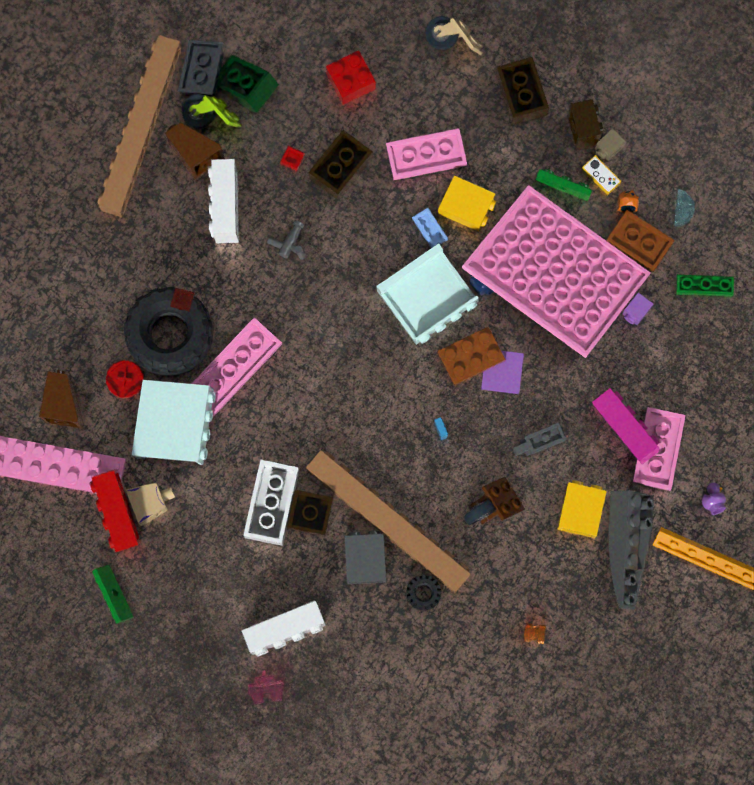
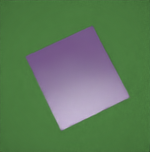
(506, 375)

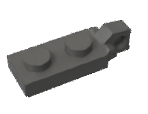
(540, 440)

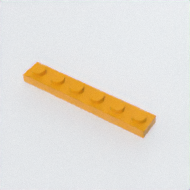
(705, 557)

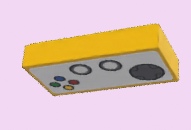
(601, 175)

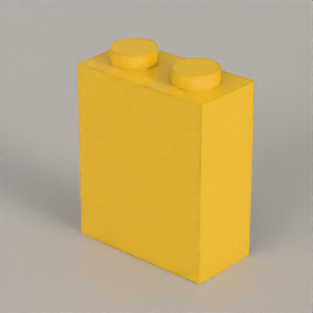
(467, 203)
(581, 509)

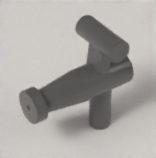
(289, 242)

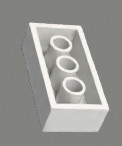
(224, 201)
(271, 502)
(283, 628)

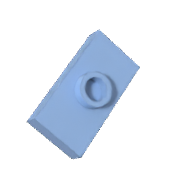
(429, 228)

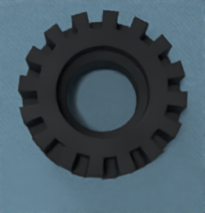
(423, 604)

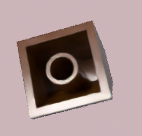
(193, 148)
(60, 401)

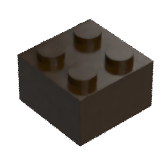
(584, 124)
(310, 513)

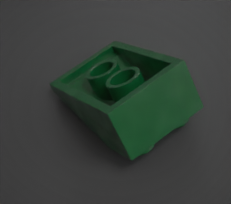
(246, 83)

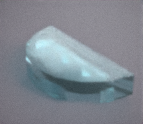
(684, 208)

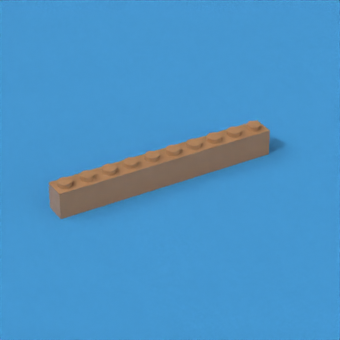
(140, 126)
(388, 522)

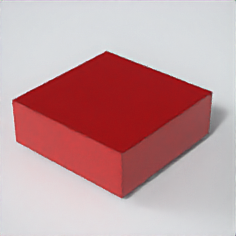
(292, 158)

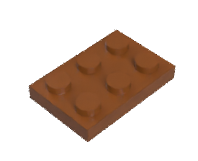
(640, 241)
(471, 356)

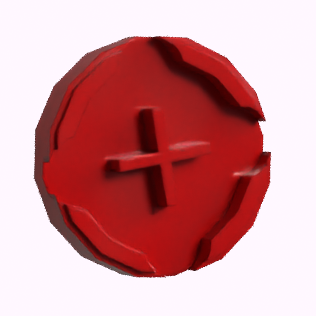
(124, 379)

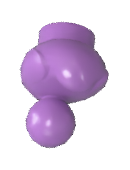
(715, 500)

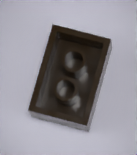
(522, 90)
(340, 165)

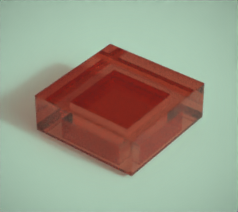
(182, 299)

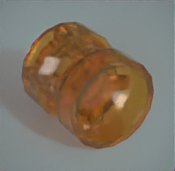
(534, 633)

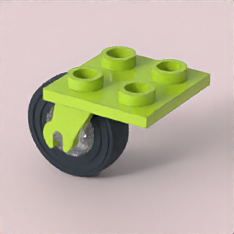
(200, 111)

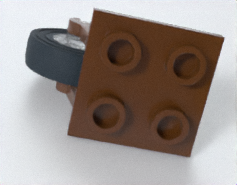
(501, 498)

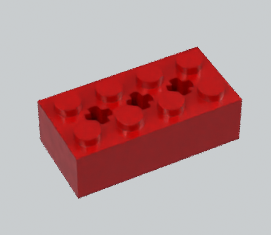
(116, 510)

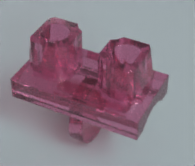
(264, 685)

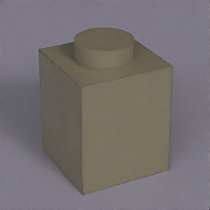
(609, 145)

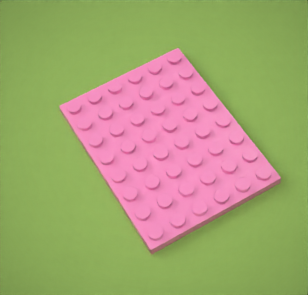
(556, 271)

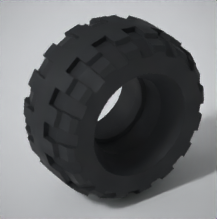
(168, 362)

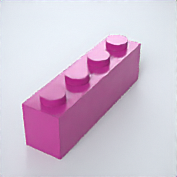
(626, 426)

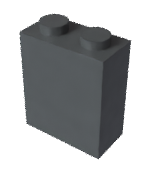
(365, 558)

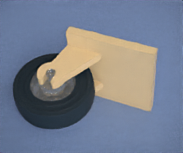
(444, 32)

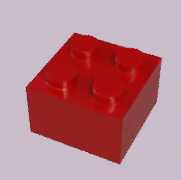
(350, 77)

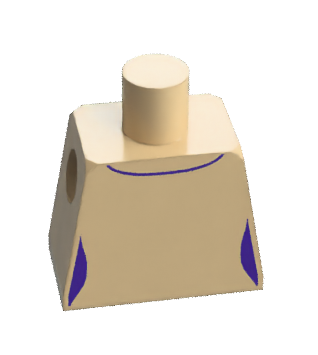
(149, 501)

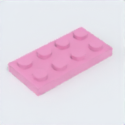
(426, 154)
(660, 468)

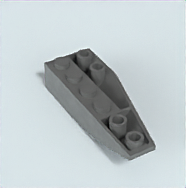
(629, 542)

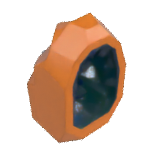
(628, 201)

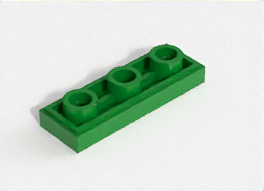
(564, 184)
(693, 285)
(112, 594)

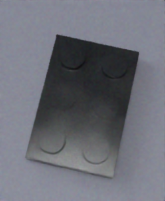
(201, 68)

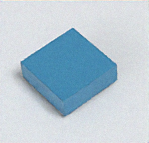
(441, 429)

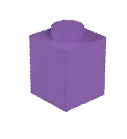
(637, 309)

